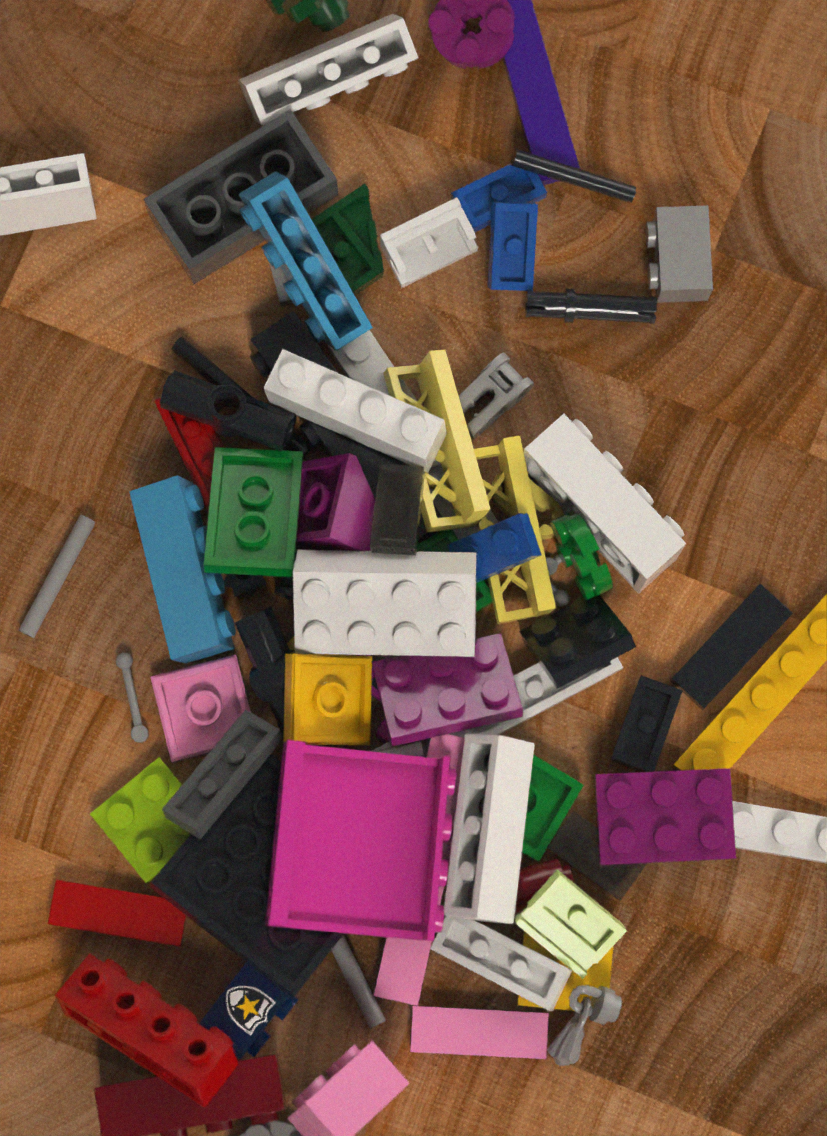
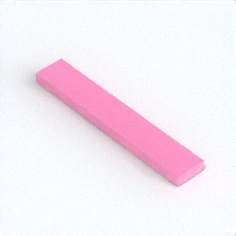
(404, 959)

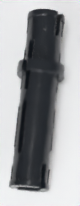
(590, 306)

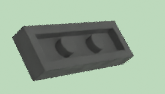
(222, 774)

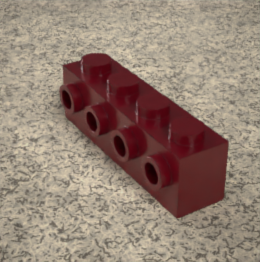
(156, 1107)

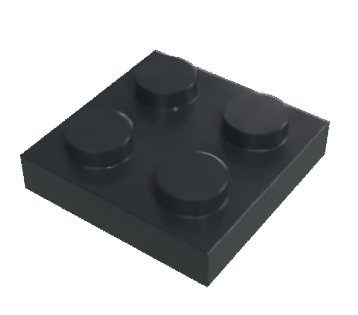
(577, 639)

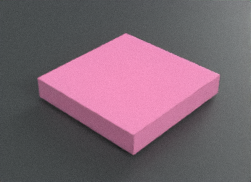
(199, 705)

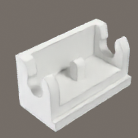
(428, 242)

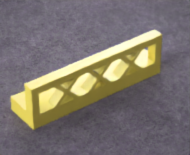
(456, 453)
(519, 500)

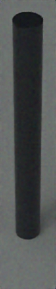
(216, 376)

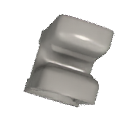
(504, 395)

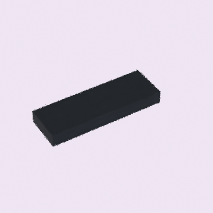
(731, 646)

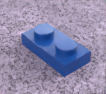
(503, 185)
(512, 246)
(500, 546)

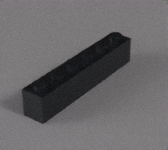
(293, 337)

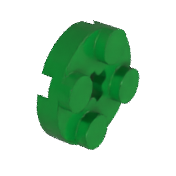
(579, 549)

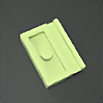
(570, 924)

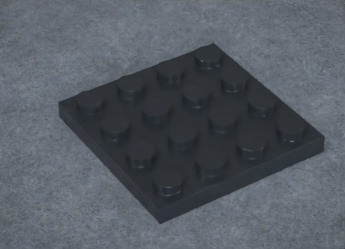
(225, 887)

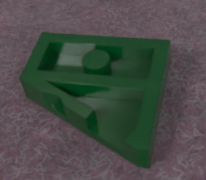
(352, 239)

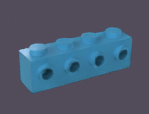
(305, 260)
(175, 552)

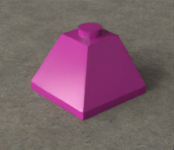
(335, 505)

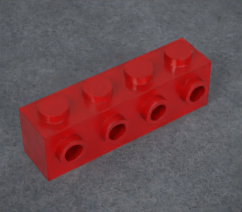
(148, 1029)

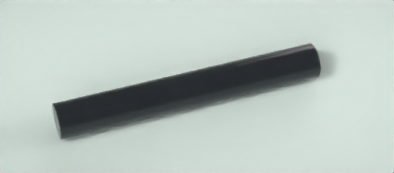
(573, 176)

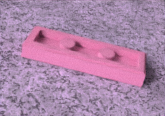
(479, 1032)

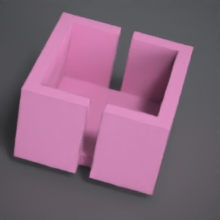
(356, 1092)

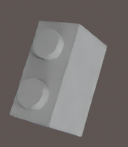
(680, 254)

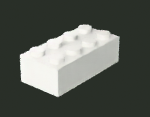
(617, 513)
(385, 603)

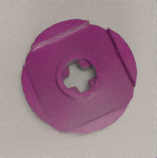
(472, 49)

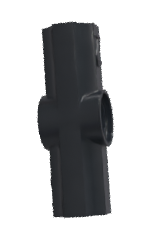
(203, 400)
(267, 654)

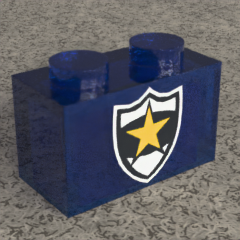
(247, 1011)

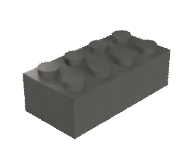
(202, 207)

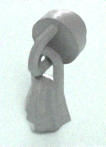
(601, 1008)

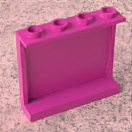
(360, 842)

